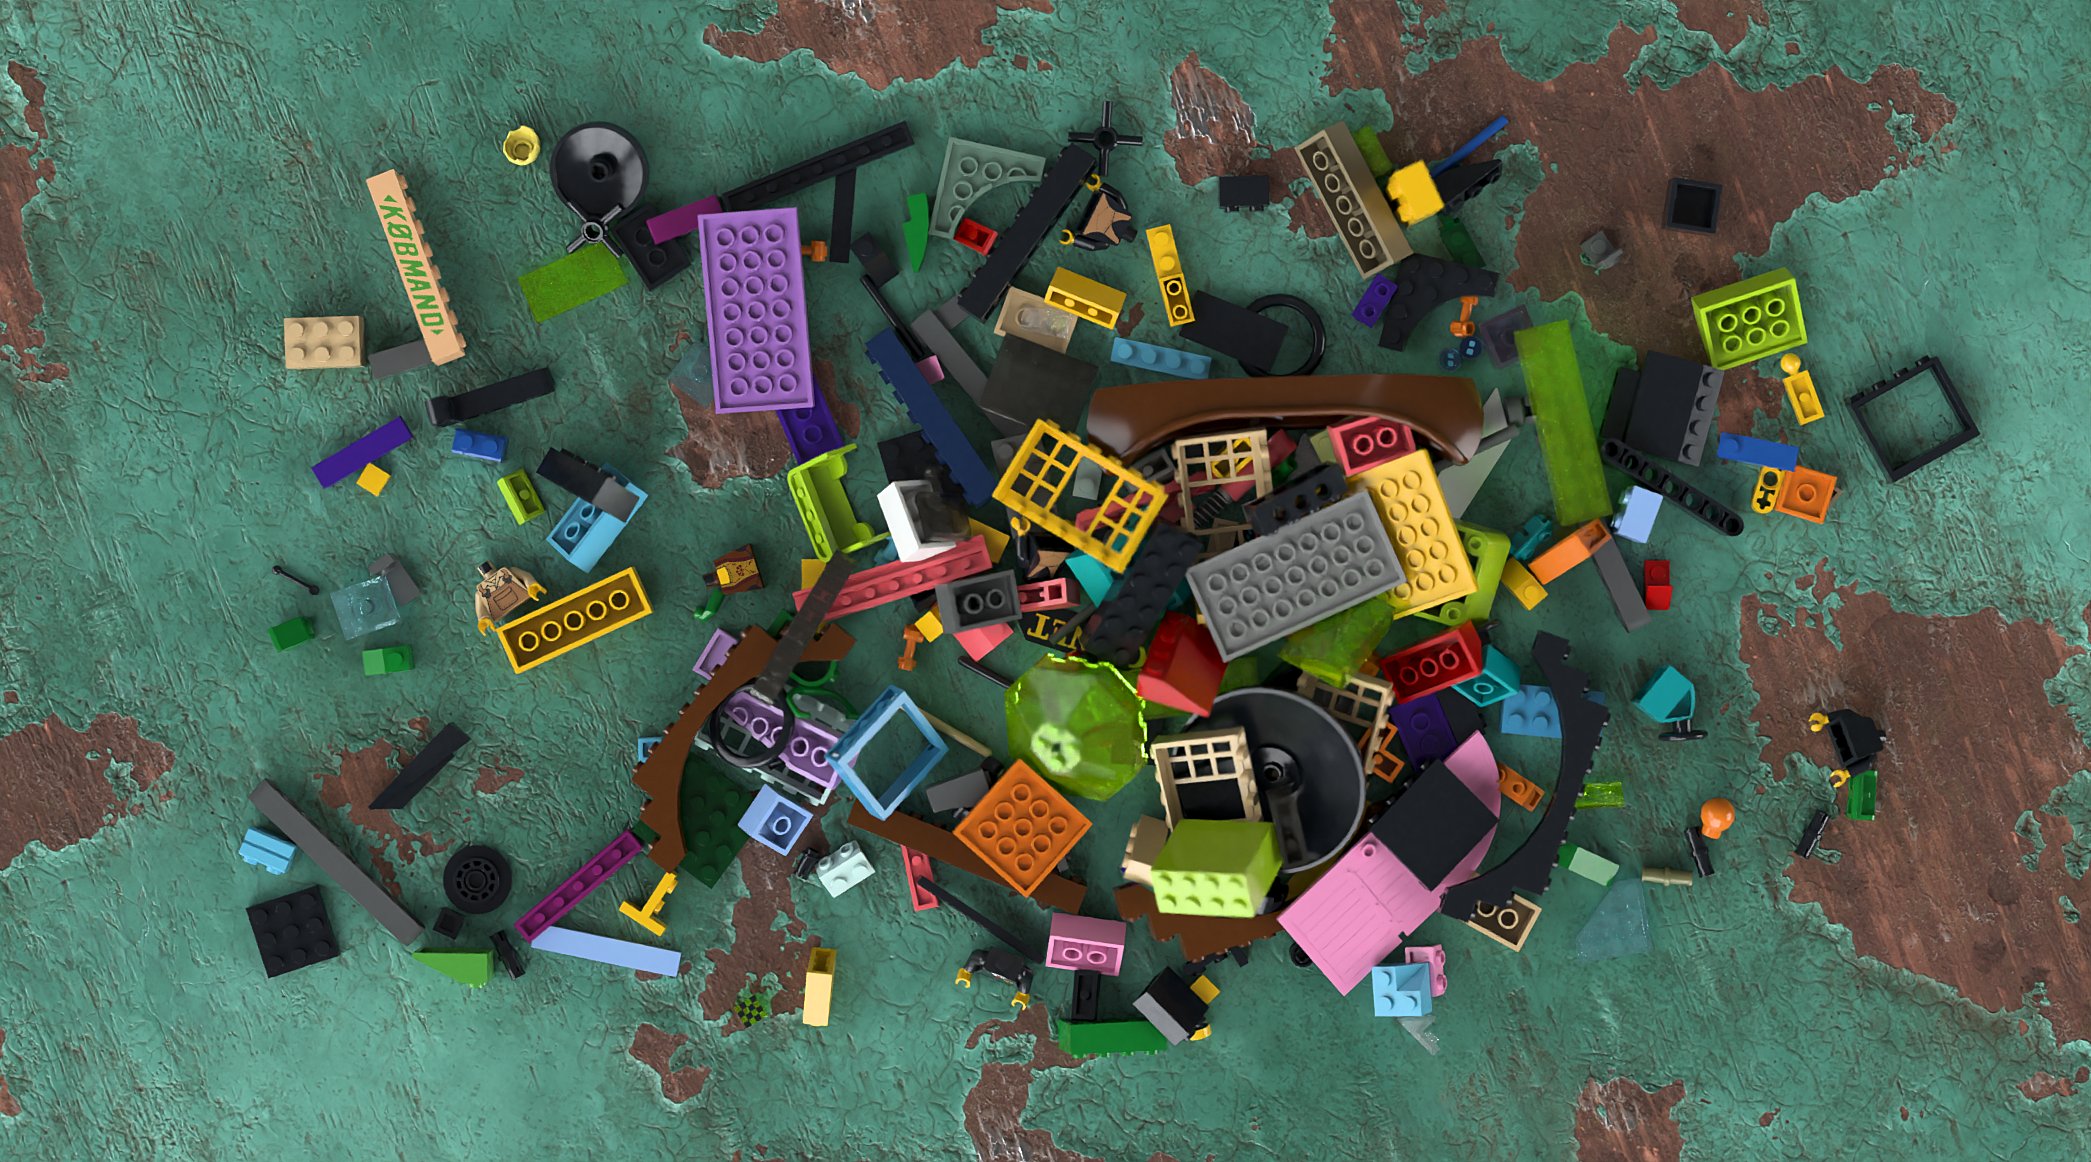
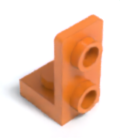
(1518, 787)

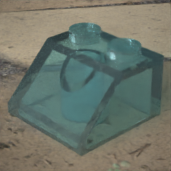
(365, 607)

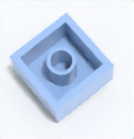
(1635, 514)
(775, 819)

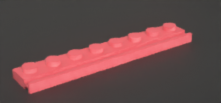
(904, 579)

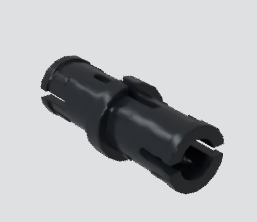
(1812, 834)
(1699, 851)
(507, 955)

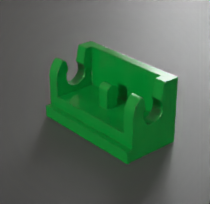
(1862, 796)

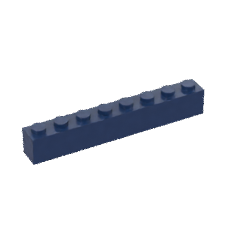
(932, 417)

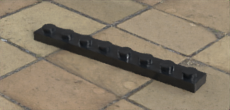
(819, 168)

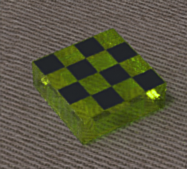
(750, 1011)

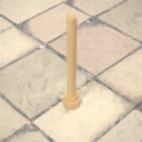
(956, 734)

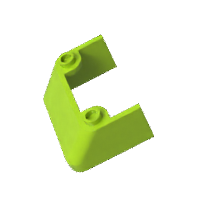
(826, 506)
(1492, 549)

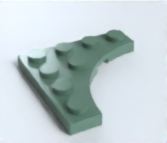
(970, 172)

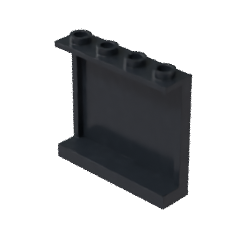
(1431, 822)

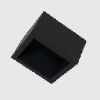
(1691, 206)

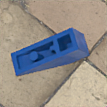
(1757, 452)

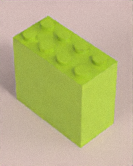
(1216, 867)

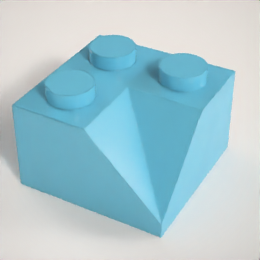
(1402, 989)

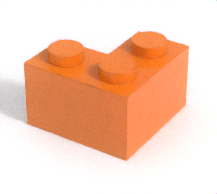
(1386, 764)

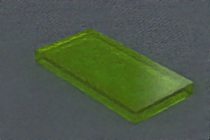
(571, 281)

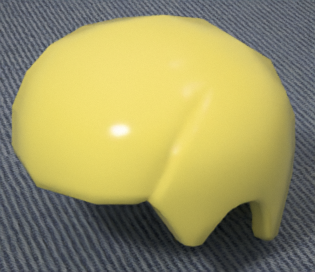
(522, 146)

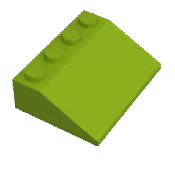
(1750, 319)

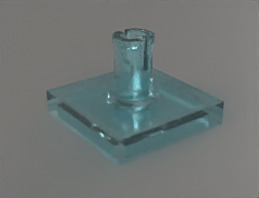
(694, 374)

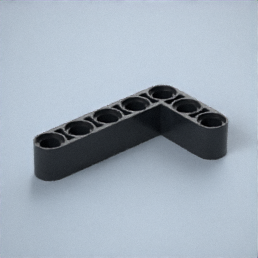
(452, 410)

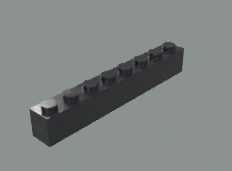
(1027, 233)

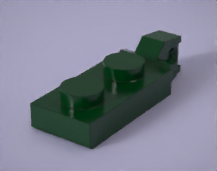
(1459, 242)

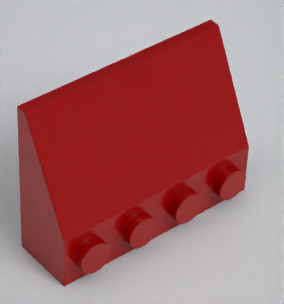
(1182, 666)

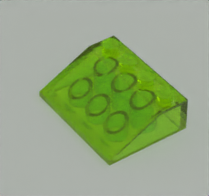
(1341, 642)

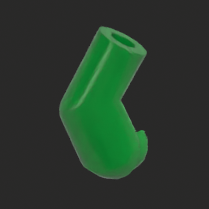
(712, 607)

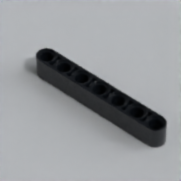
(1680, 488)

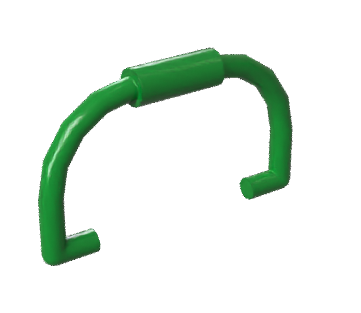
(818, 691)

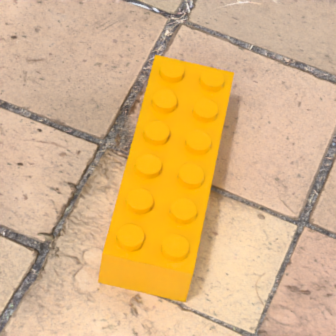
(575, 620)

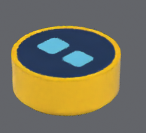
(1202, 1031)

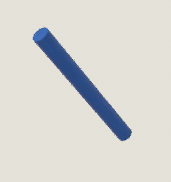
(1469, 147)

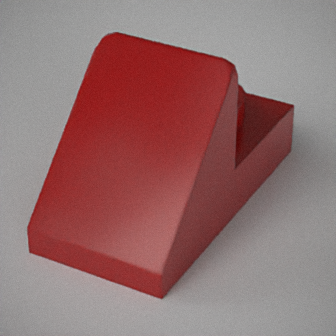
(976, 236)
(1656, 585)

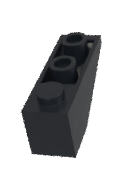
(1466, 182)

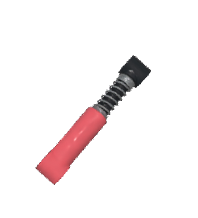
(1279, 447)

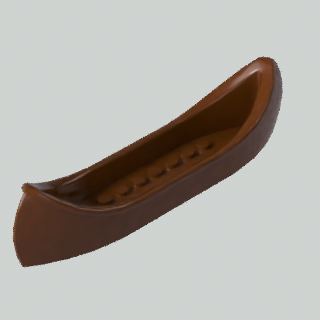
(1144, 417)

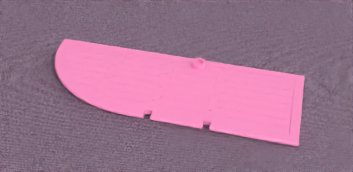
(1370, 897)

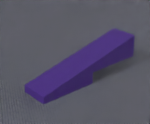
(362, 452)

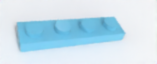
(1160, 359)

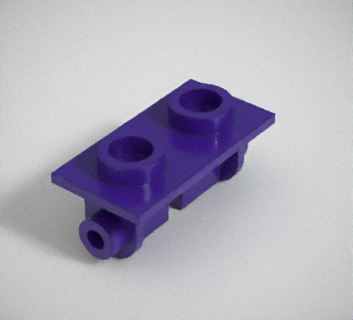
(1374, 300)

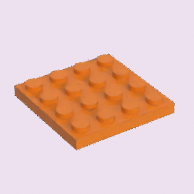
(1022, 827)

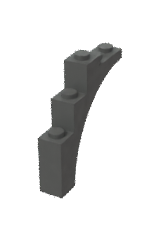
(966, 791)

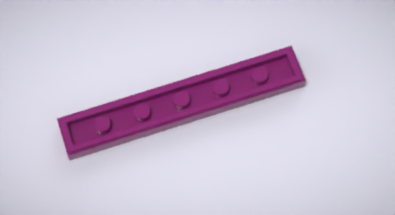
(578, 886)

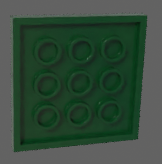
(709, 820)

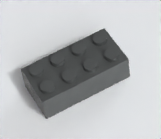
(1004, 453)

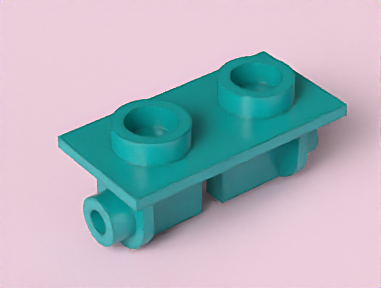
(1537, 531)

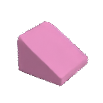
(930, 369)

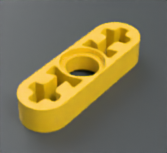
(1771, 498)

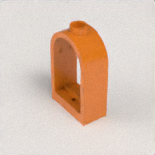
(1569, 551)

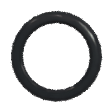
(1315, 323)
(758, 760)

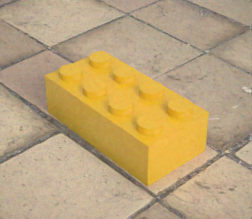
(1413, 194)

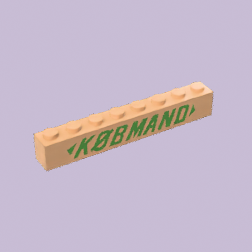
(416, 267)

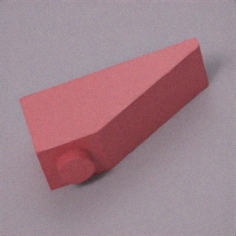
(1049, 595)

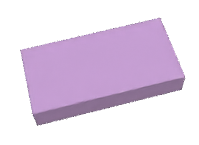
(715, 652)

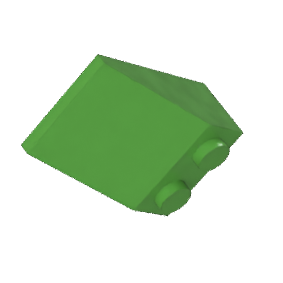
(461, 964)

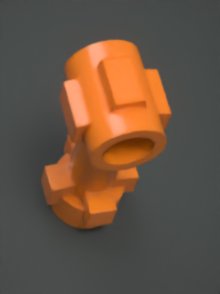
(816, 251)
(1463, 327)
(912, 635)

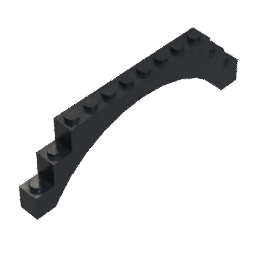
(1580, 733)

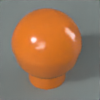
(1716, 816)

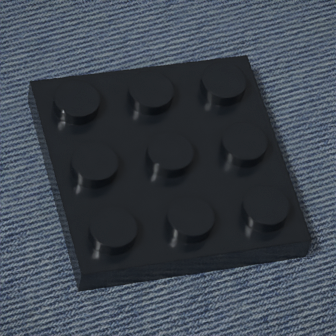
(908, 456)
(293, 931)

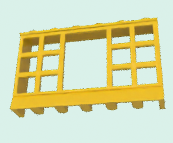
(1060, 527)

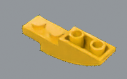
(1170, 275)

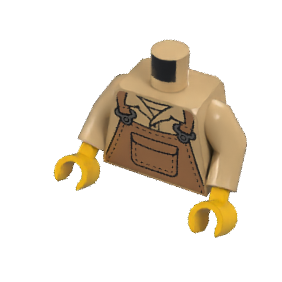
(502, 593)

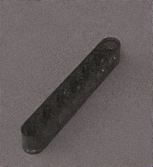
(803, 628)

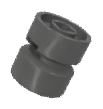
(1515, 411)

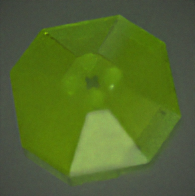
(1089, 714)

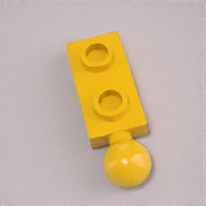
(1800, 390)

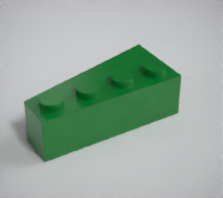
(1110, 1037)

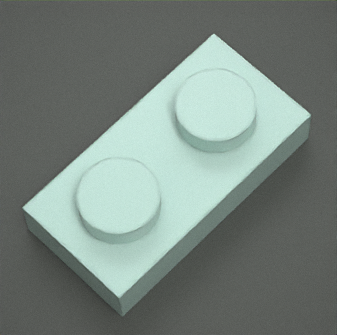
(1087, 479)

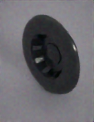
(477, 879)

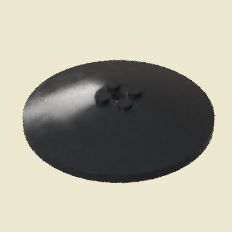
(1304, 746)

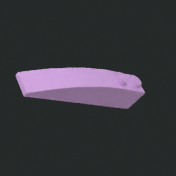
(807, 745)

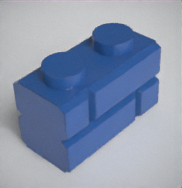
(480, 445)

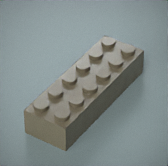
(1353, 200)

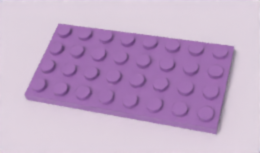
(756, 310)

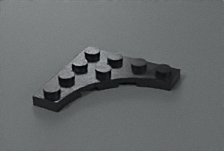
(1424, 286)

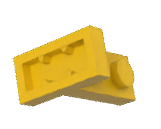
(653, 905)

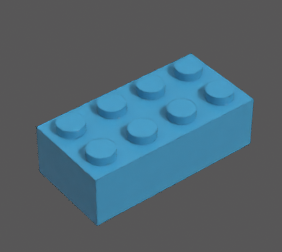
(1535, 711)

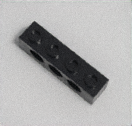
(1261, 510)

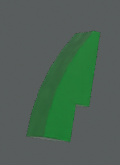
(917, 230)

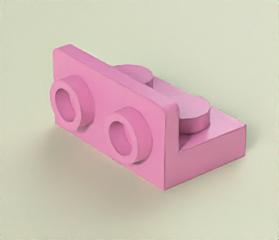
(1436, 959)

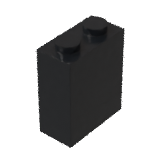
(1172, 1006)

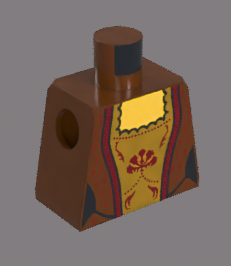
(736, 572)

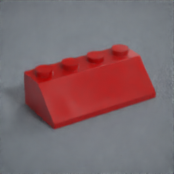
(1433, 662)

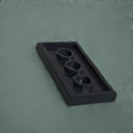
(1234, 331)

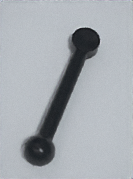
(313, 590)

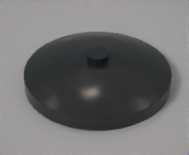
(599, 167)

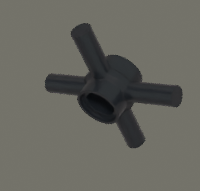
(1105, 128)
(601, 222)

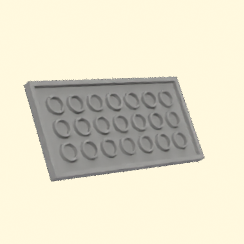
(1295, 576)

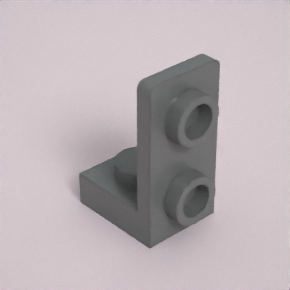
(1601, 251)
(398, 579)

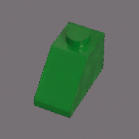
(291, 633)
(388, 660)

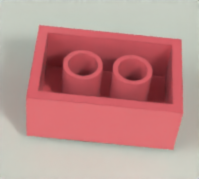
(1368, 443)

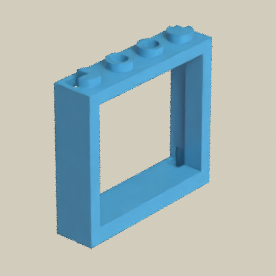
(864, 730)

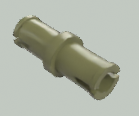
(1666, 876)

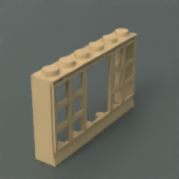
(1261, 475)
(1307, 684)
(1242, 762)

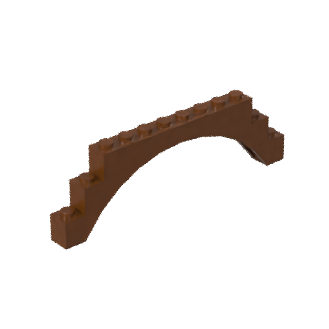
(664, 768)
(1204, 933)

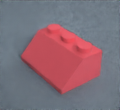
(982, 640)

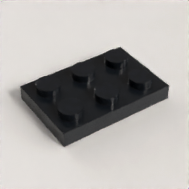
(652, 261)

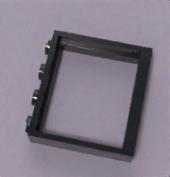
(1969, 428)

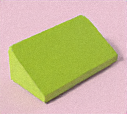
(521, 496)

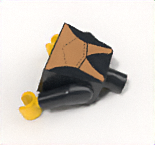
(1103, 220)
(1040, 553)

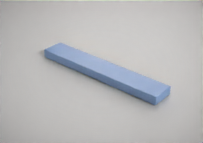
(609, 950)

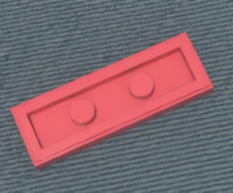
(916, 864)

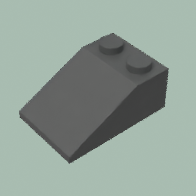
(978, 601)

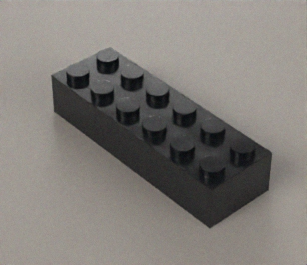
(1140, 593)

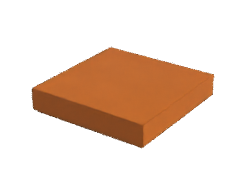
(1805, 494)

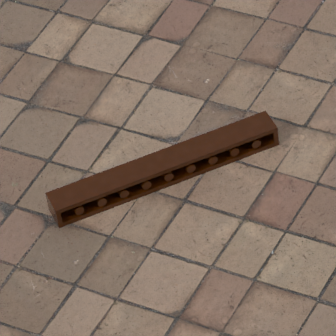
(947, 847)

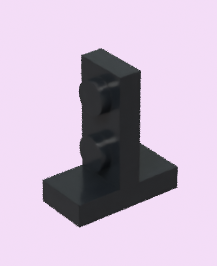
(1198, 967)

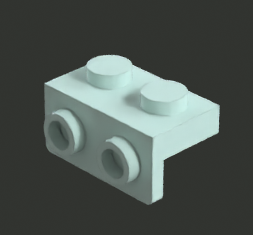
(844, 868)

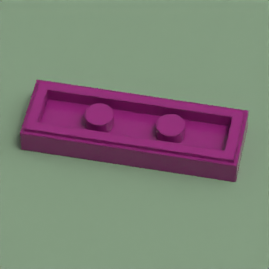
(682, 219)

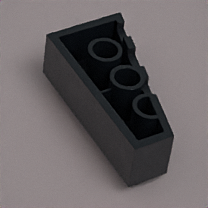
(588, 483)

